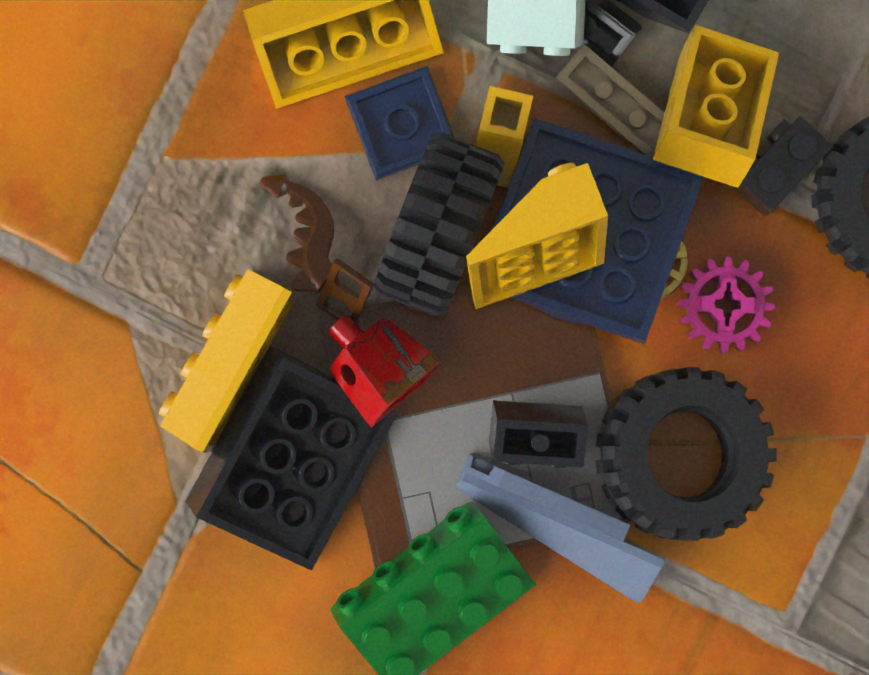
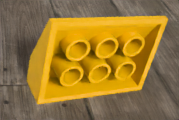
(543, 238)

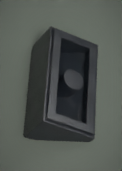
(608, 29)

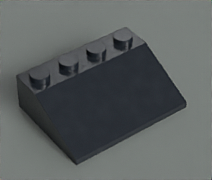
(287, 460)

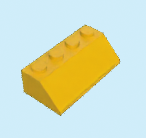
(335, 43)
(227, 361)

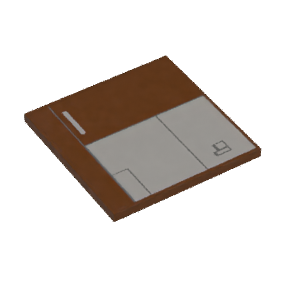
(485, 356)

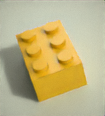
(716, 106)

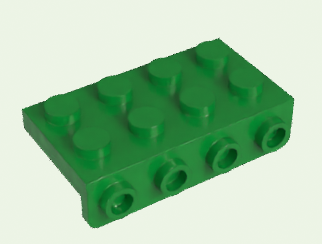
(432, 594)

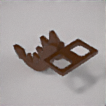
(316, 242)

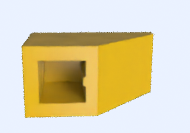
(504, 127)

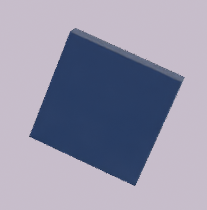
(398, 120)

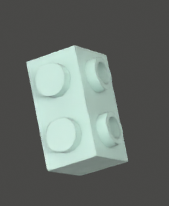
(537, 23)

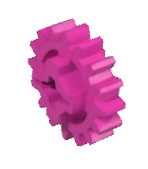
(726, 283)

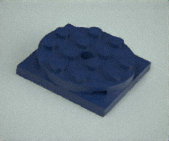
(646, 223)

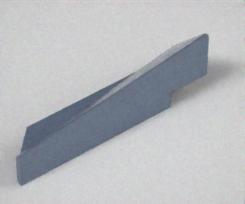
(564, 525)

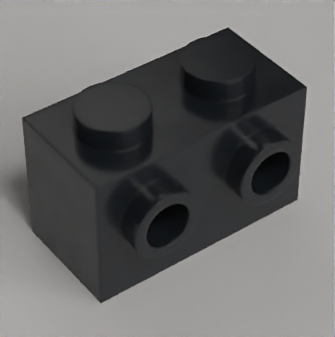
(783, 165)
(538, 434)

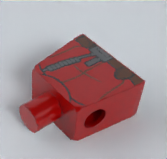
(379, 366)

